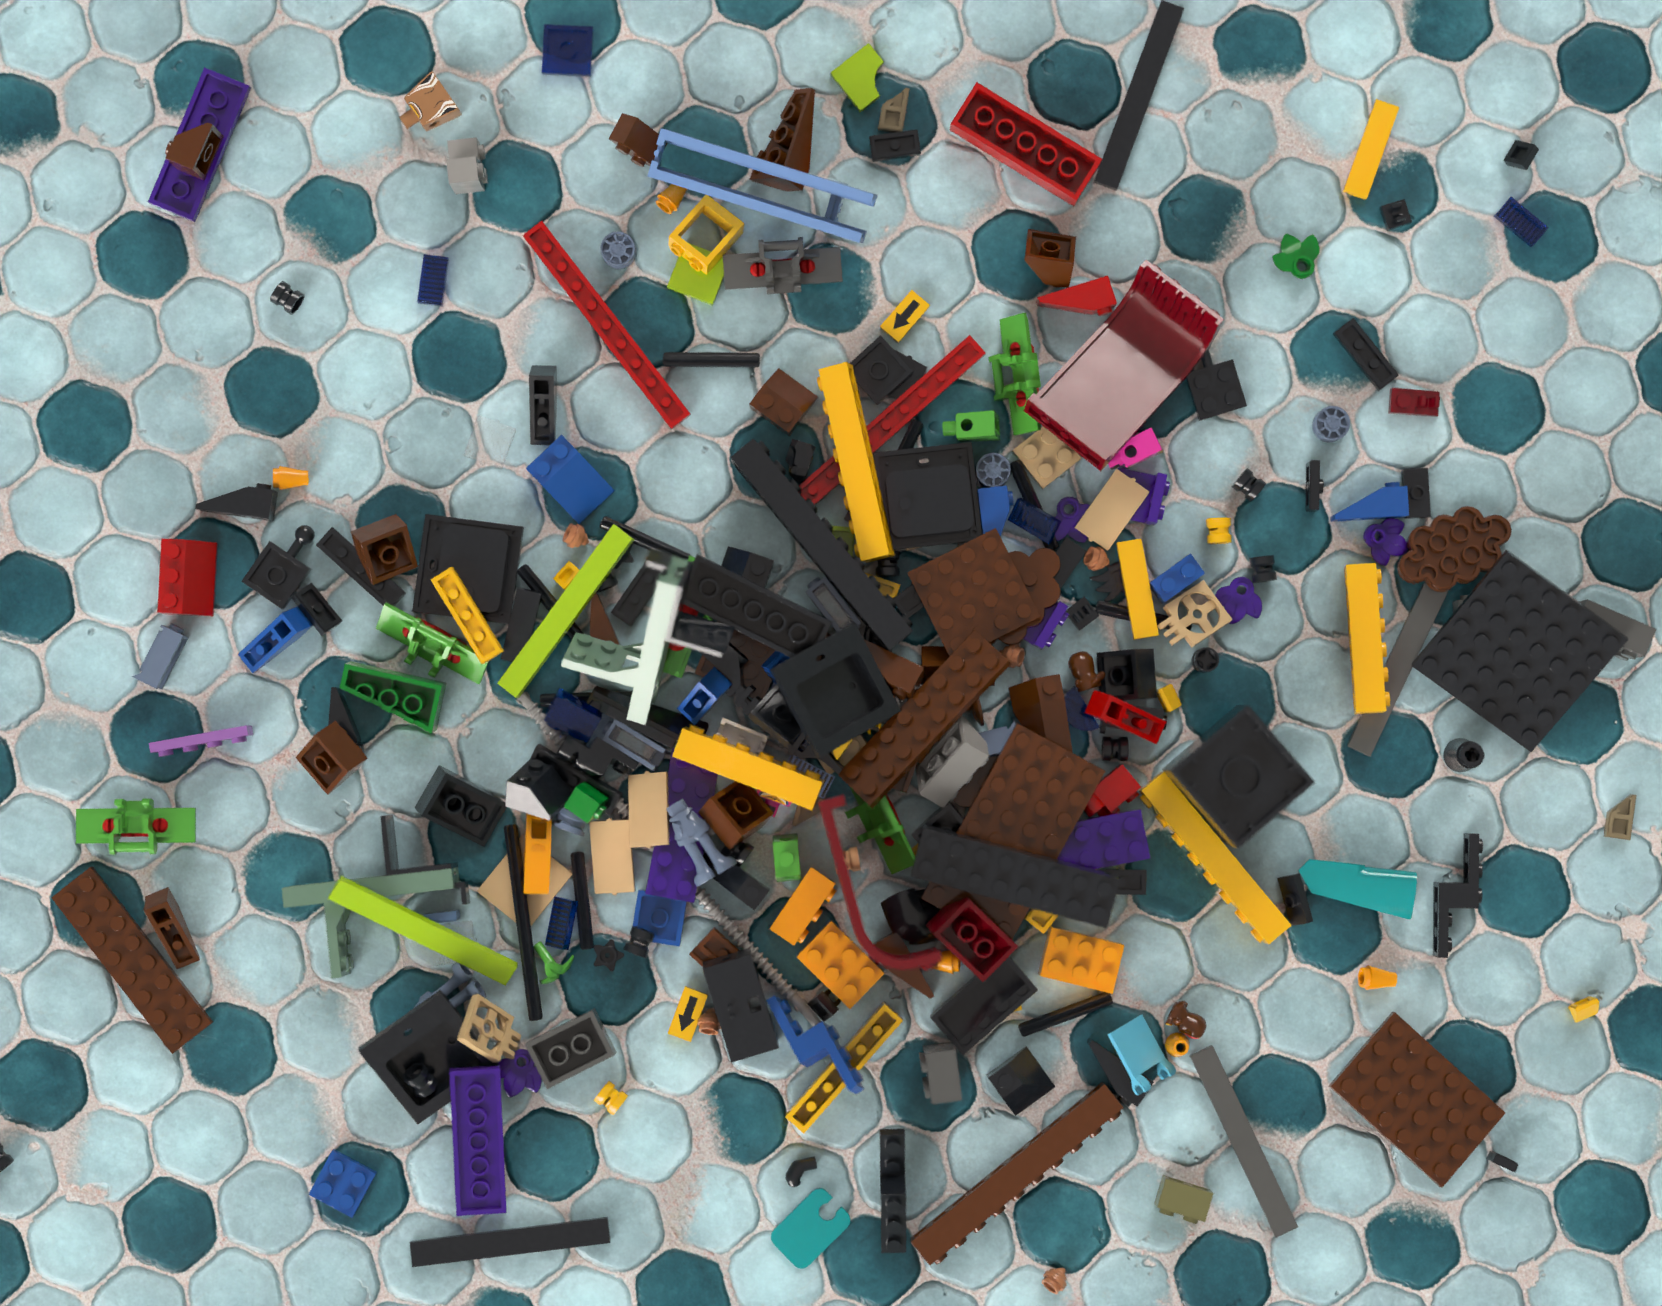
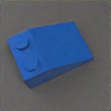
(570, 479)

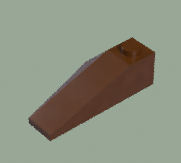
(791, 141)
(1042, 708)

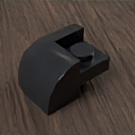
(908, 916)

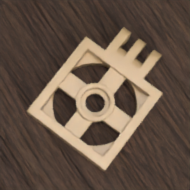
(1179, 626)
(505, 1036)

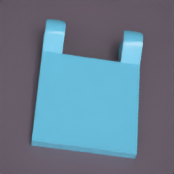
(1139, 1053)

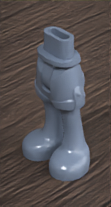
(690, 829)
(460, 976)

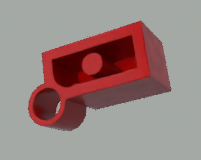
(1112, 792)

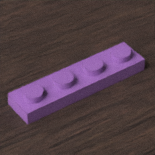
(191, 742)

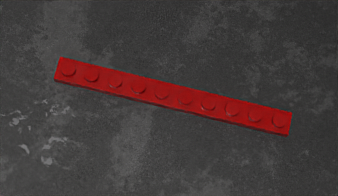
(606, 325)
(900, 412)

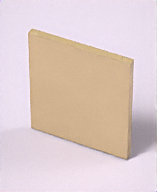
(498, 887)

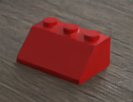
(187, 577)

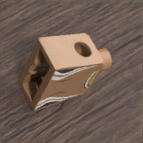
(429, 104)

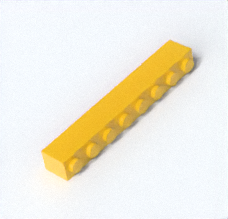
(856, 462)
(1214, 857)

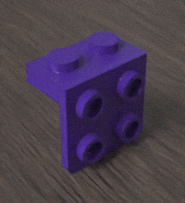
(1150, 509)
(1043, 633)

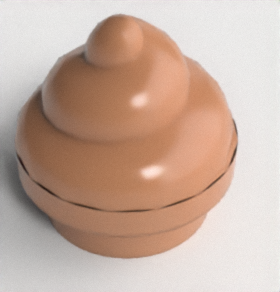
(575, 536)
(1096, 558)
(1014, 654)
(709, 1023)
(1055, 1280)

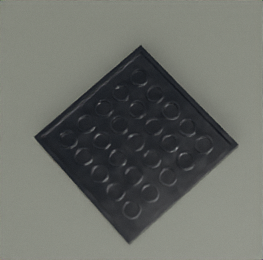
(1519, 651)

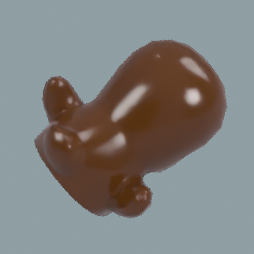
(1083, 670)
(1187, 1022)

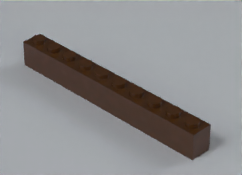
(1016, 1173)

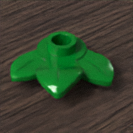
(1297, 252)

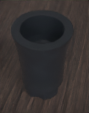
(1455, 755)

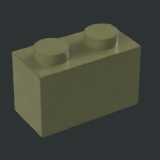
(1183, 1199)

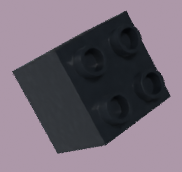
(1238, 775)

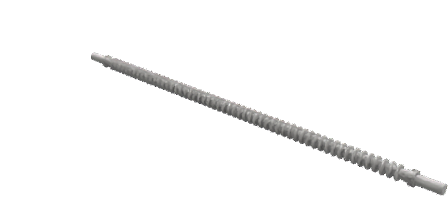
(798, 1003)

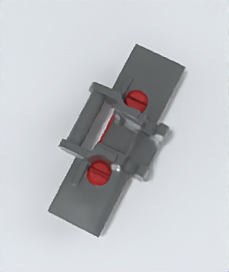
(782, 275)

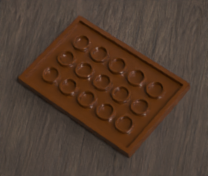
(1417, 1099)

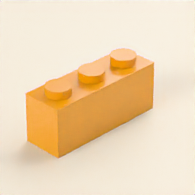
(803, 906)

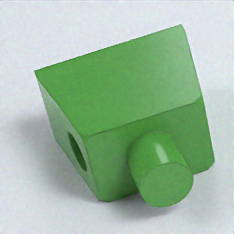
(985, 426)
(786, 857)

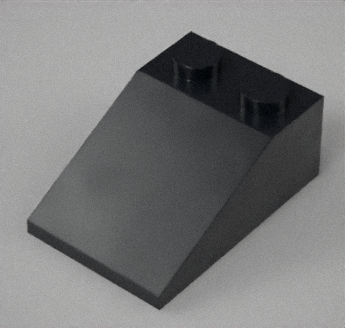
(460, 806)

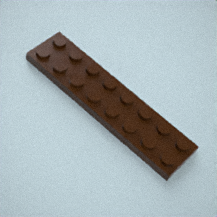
(924, 719)
(132, 959)

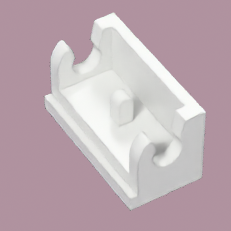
(742, 734)

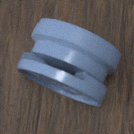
(618, 250)
(1331, 424)
(992, 470)
(569, 822)

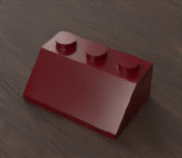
(972, 937)

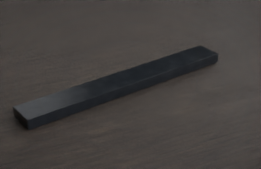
(1138, 95)
(510, 1241)

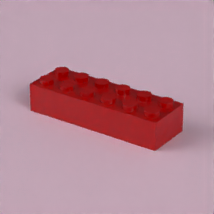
(1025, 144)

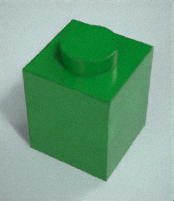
(586, 802)

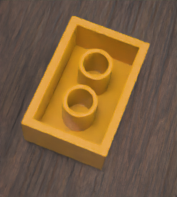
(1080, 959)
(840, 964)

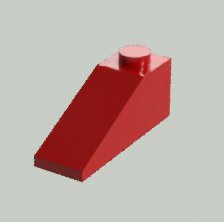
(1085, 298)
(1125, 716)

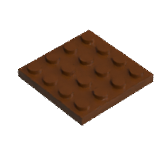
(974, 591)

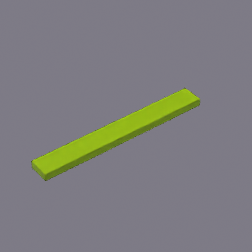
(565, 611)
(422, 930)

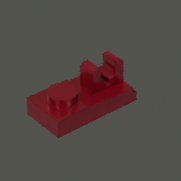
(1414, 402)

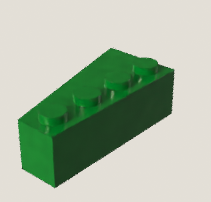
(405, 695)

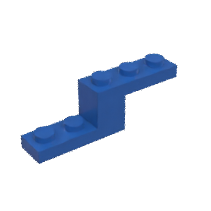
(816, 1044)

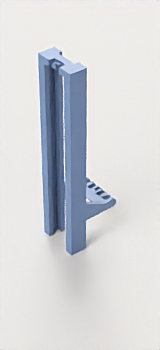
(826, 224)

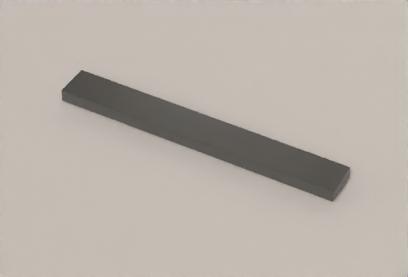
(1399, 665)
(1243, 1141)

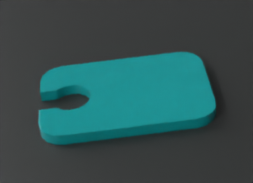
(804, 1233)

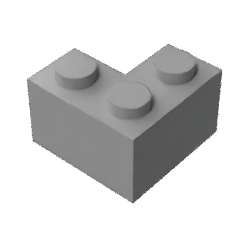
(465, 166)

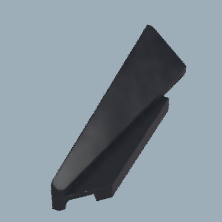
(662, 723)

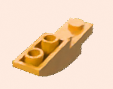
(537, 855)

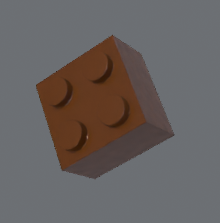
(735, 813)

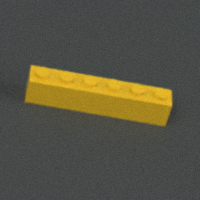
(1365, 638)
(748, 767)
(829, 1082)

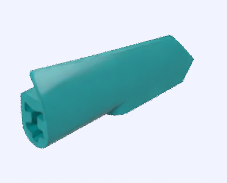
(1363, 886)

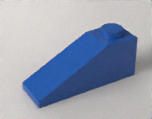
(1382, 504)
(994, 507)
(275, 638)

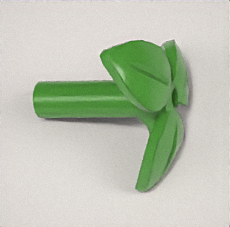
(552, 968)

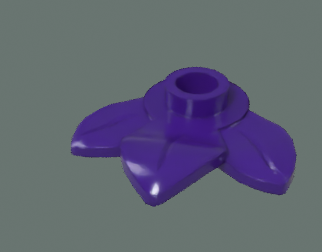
(1069, 521)
(1389, 541)
(1238, 603)
(517, 1076)

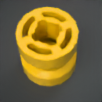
(1218, 530)
(610, 1097)

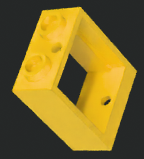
(720, 216)

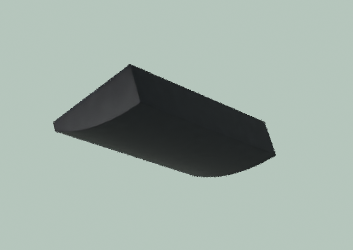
(983, 1005)

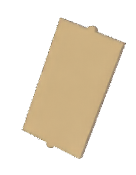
(1111, 509)
(648, 809)
(611, 856)

